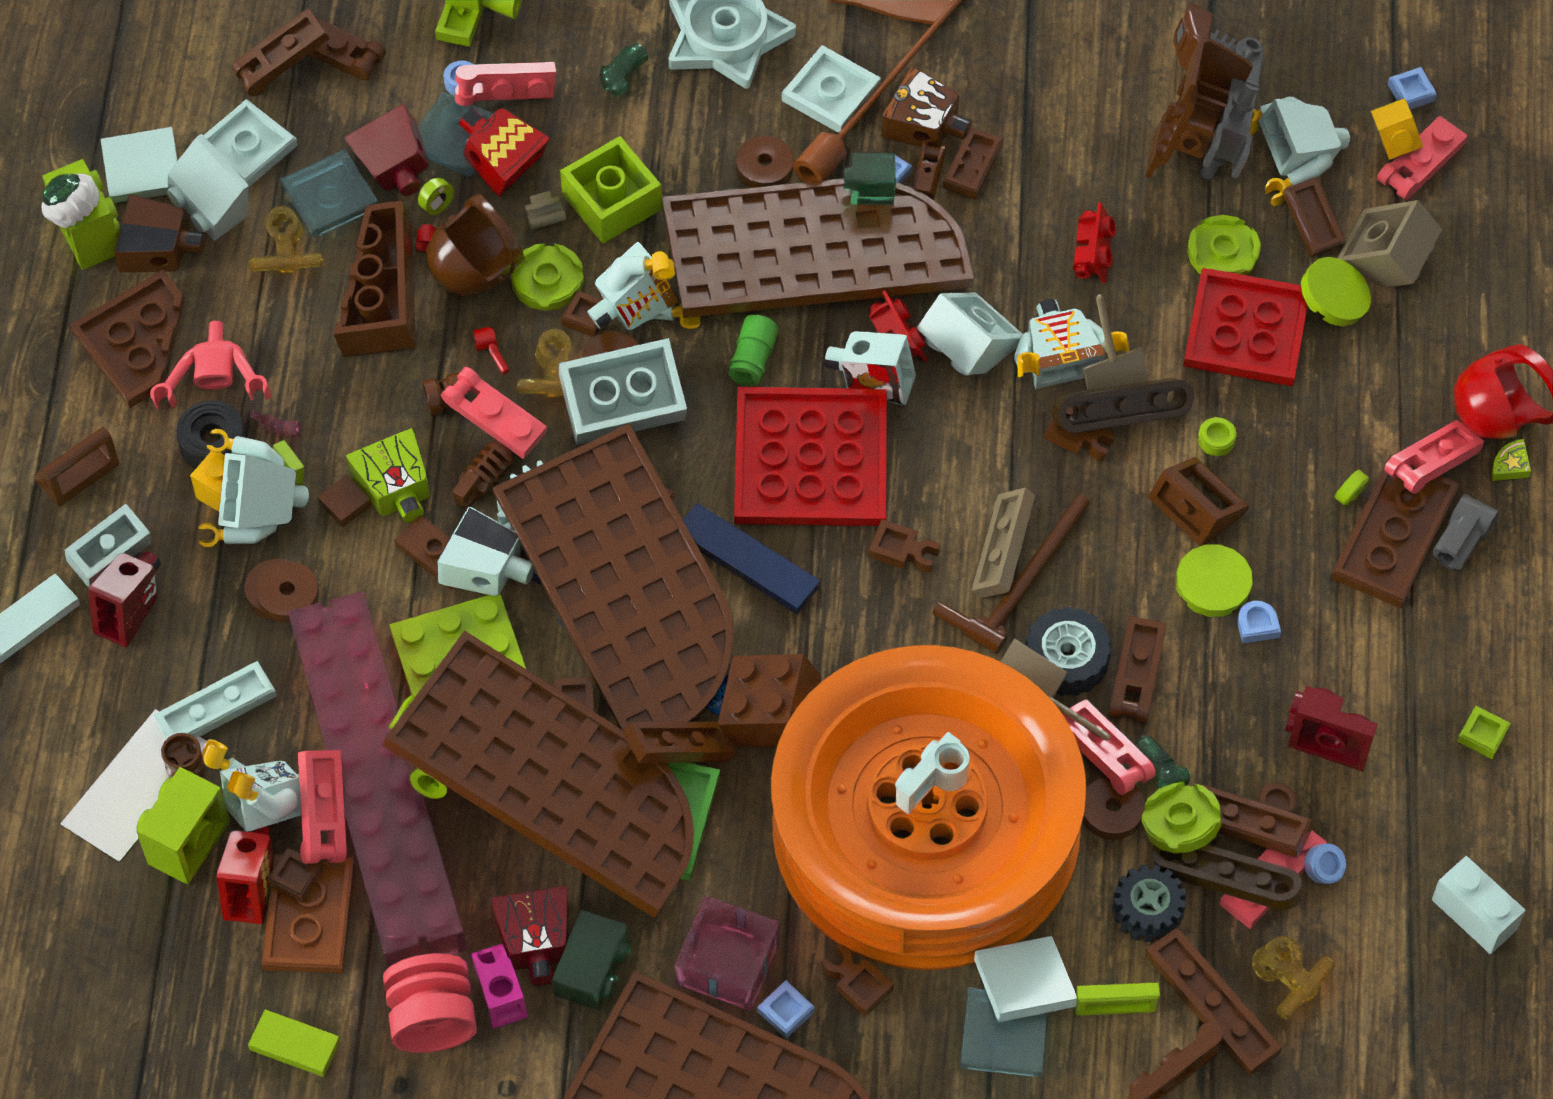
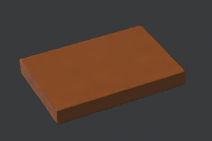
(310, 932)

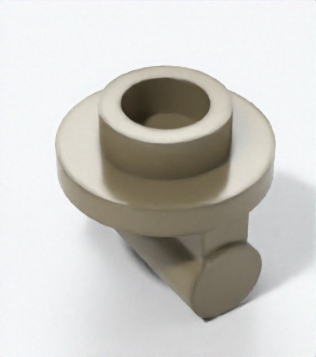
(544, 210)

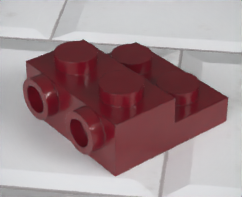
(1326, 732)

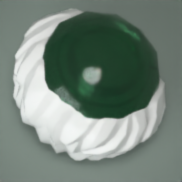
(69, 199)

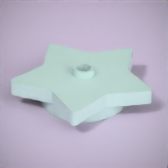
(726, 36)

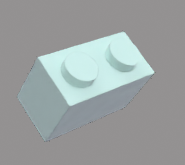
(100, 546)
(1478, 904)

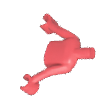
(213, 368)

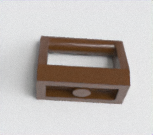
(78, 467)
(1189, 507)

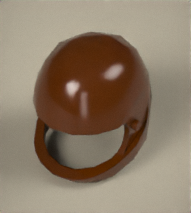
(469, 253)

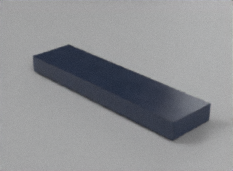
(750, 559)

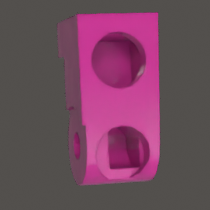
(499, 986)

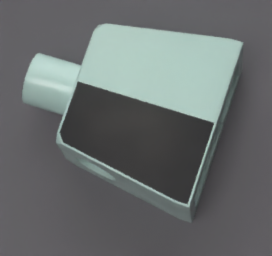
(482, 556)

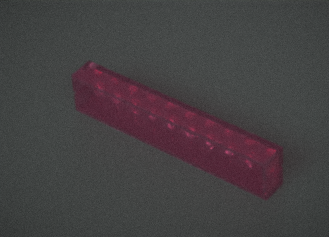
(381, 806)

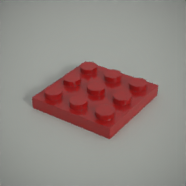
(1246, 327)

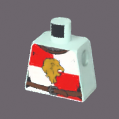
(875, 363)

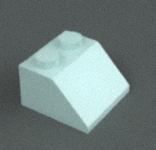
(208, 189)
(968, 332)

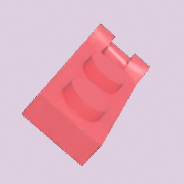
(504, 82)
(1440, 143)
(494, 413)
(1434, 455)
(1110, 754)
(322, 806)

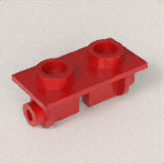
(1096, 231)
(892, 318)

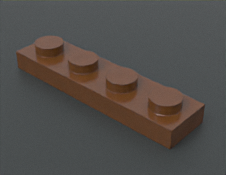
(1213, 1001)

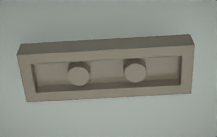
(1003, 543)

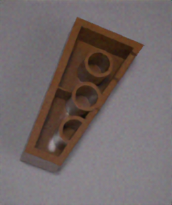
(380, 293)

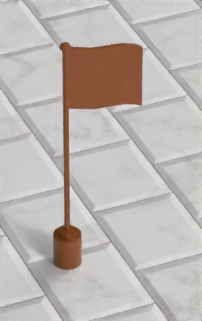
(828, 149)

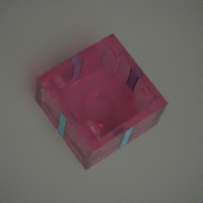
(727, 952)

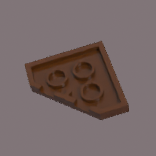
(133, 336)

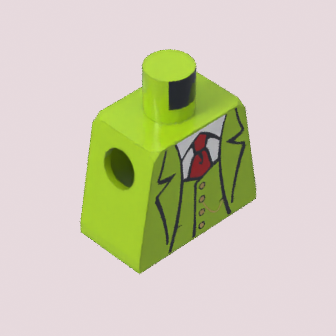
(392, 475)

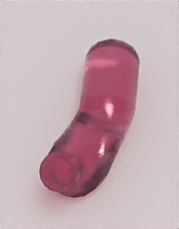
(277, 426)

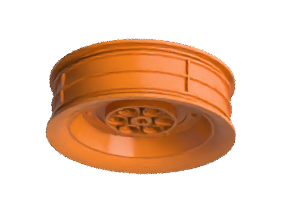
(908, 896)

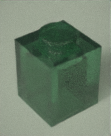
(871, 178)

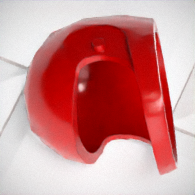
(1493, 399)

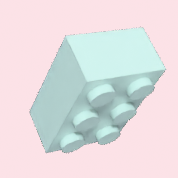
(622, 388)

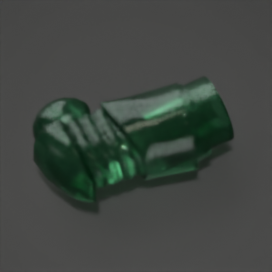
(624, 63)
(1164, 765)

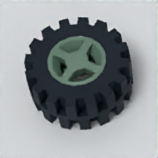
(1155, 891)

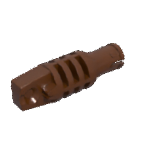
(482, 473)

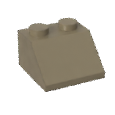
(1391, 243)

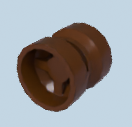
(432, 391)
(179, 750)

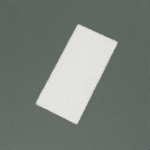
(121, 794)

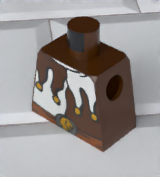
(923, 112)

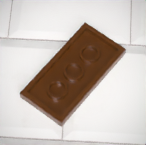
(1393, 537)

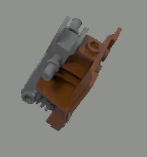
(1213, 98)

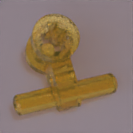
(285, 260)
(551, 384)
(1287, 968)

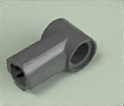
(1467, 526)

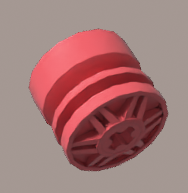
(429, 1003)

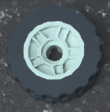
(1076, 631)

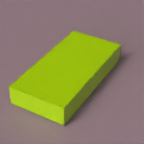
(1117, 999)
(294, 1043)

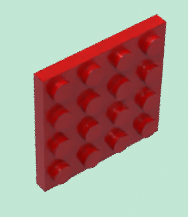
(810, 456)

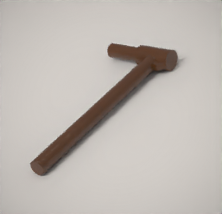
(989, 631)

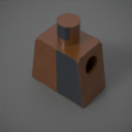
(154, 237)

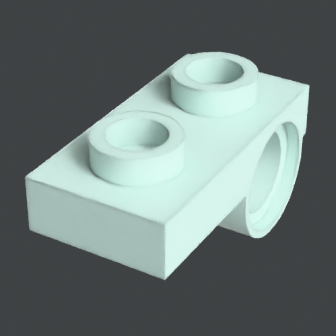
(916, 783)

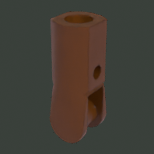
(927, 172)

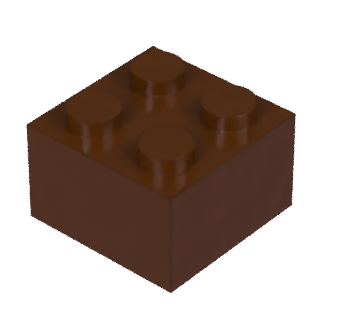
(763, 696)

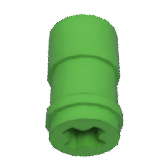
(753, 349)

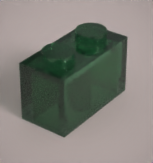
(591, 959)

